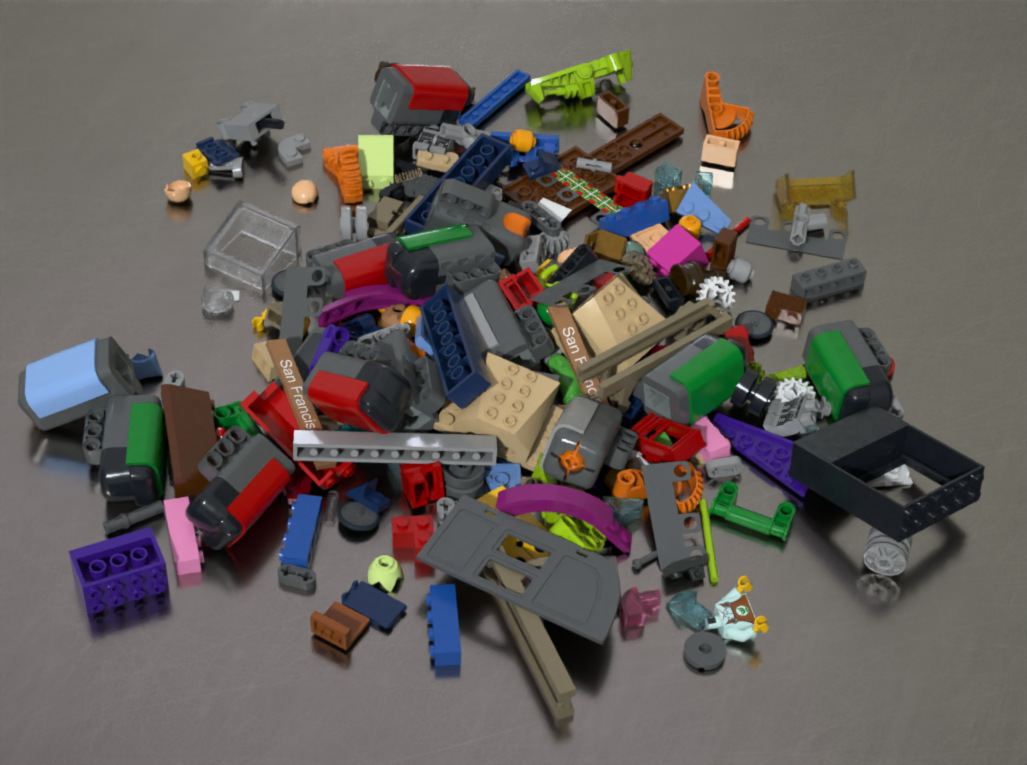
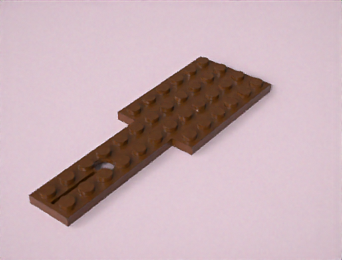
(651, 134)

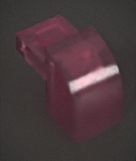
(636, 604)

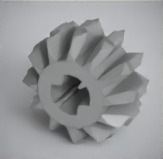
(556, 244)

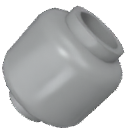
(740, 270)

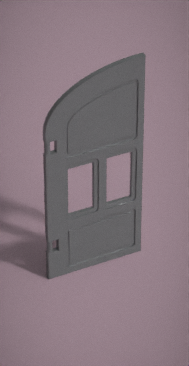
(567, 588)

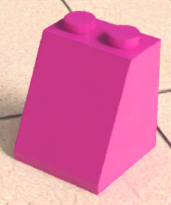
(676, 248)

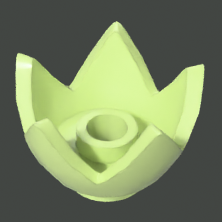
(385, 575)

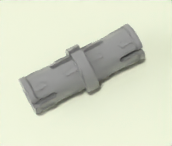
(583, 163)

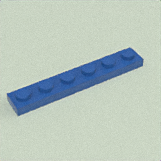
(495, 98)

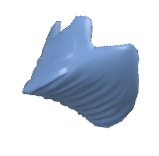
(146, 366)

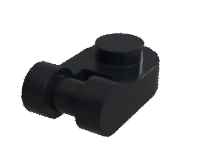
(393, 191)

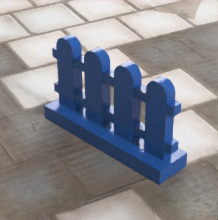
(544, 142)

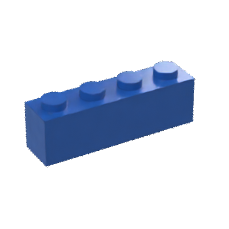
(636, 217)
(302, 531)
(445, 625)

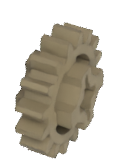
(640, 267)

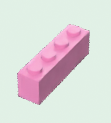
(717, 445)
(182, 537)

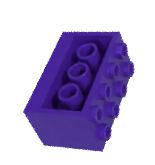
(119, 570)

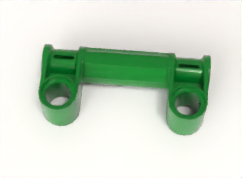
(231, 415)
(725, 506)

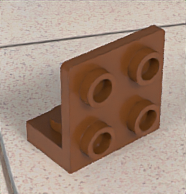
(338, 625)

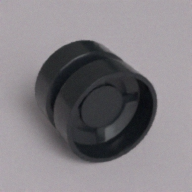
(759, 394)

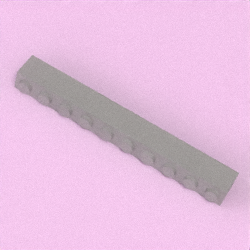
(394, 447)

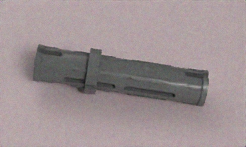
(140, 514)

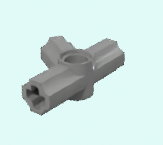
(463, 135)
(805, 222)

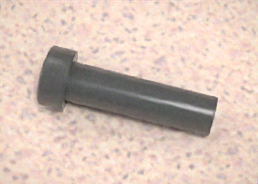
(637, 563)

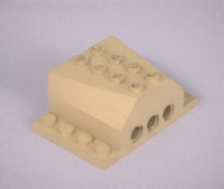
(611, 318)
(513, 408)

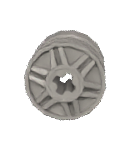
(886, 555)

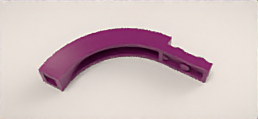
(364, 299)
(567, 501)

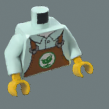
(735, 616)

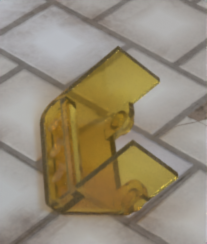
(816, 191)

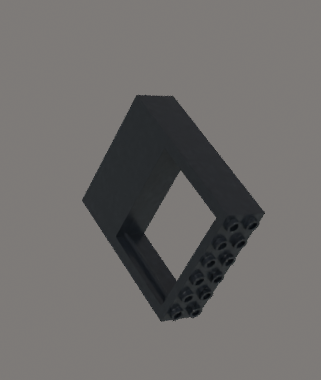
(870, 444)

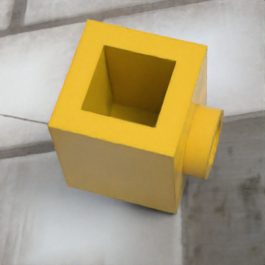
(195, 163)

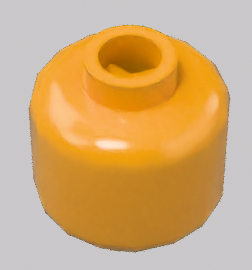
(522, 140)
(691, 225)

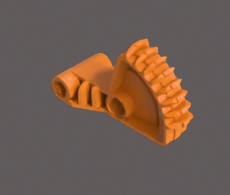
(721, 114)
(345, 166)
(631, 485)

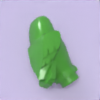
(568, 384)

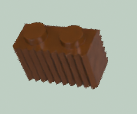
(612, 109)
(723, 248)
(786, 307)

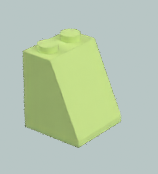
(376, 160)

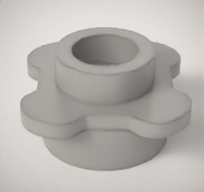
(825, 408)

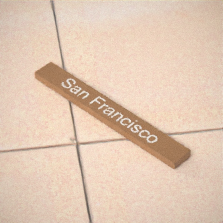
(573, 347)
(292, 385)

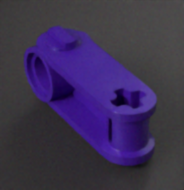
(330, 342)

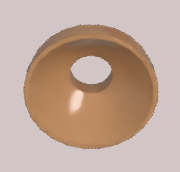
(392, 315)

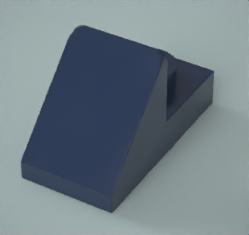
(543, 165)
(368, 497)

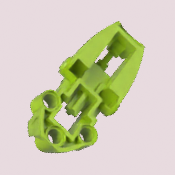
(580, 78)
(567, 526)

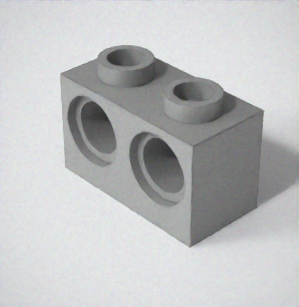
(533, 253)

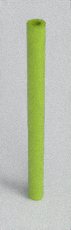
(709, 541)

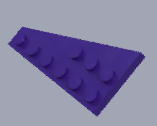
(762, 447)

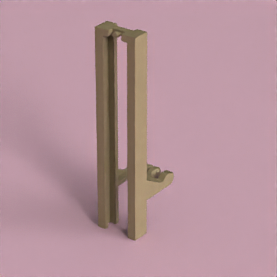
(620, 386)
(535, 640)

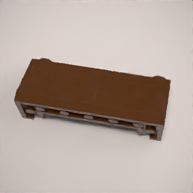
(189, 435)

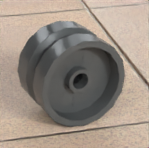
(463, 480)

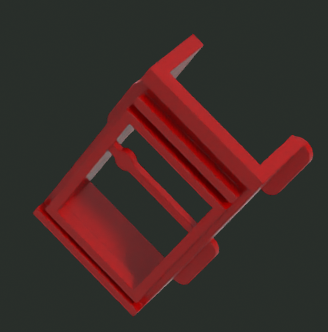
(689, 443)

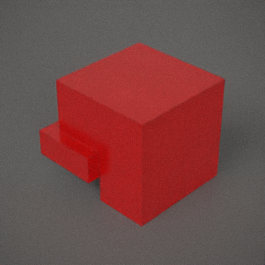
(632, 189)
(521, 288)
(422, 483)

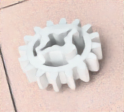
(710, 291)
(793, 389)

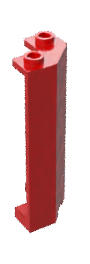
(276, 417)

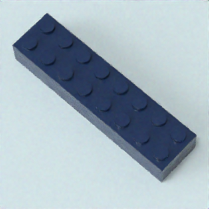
(475, 167)
(454, 346)

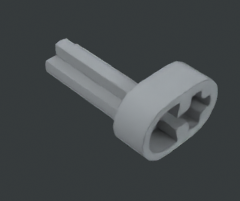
(236, 165)

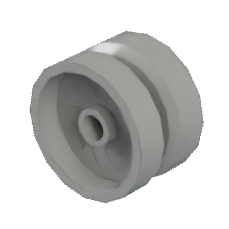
(351, 225)

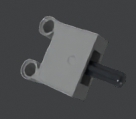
(251, 123)

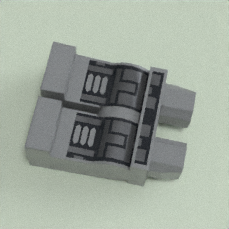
(432, 142)
(791, 416)

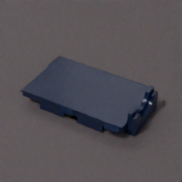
(216, 151)
(373, 604)

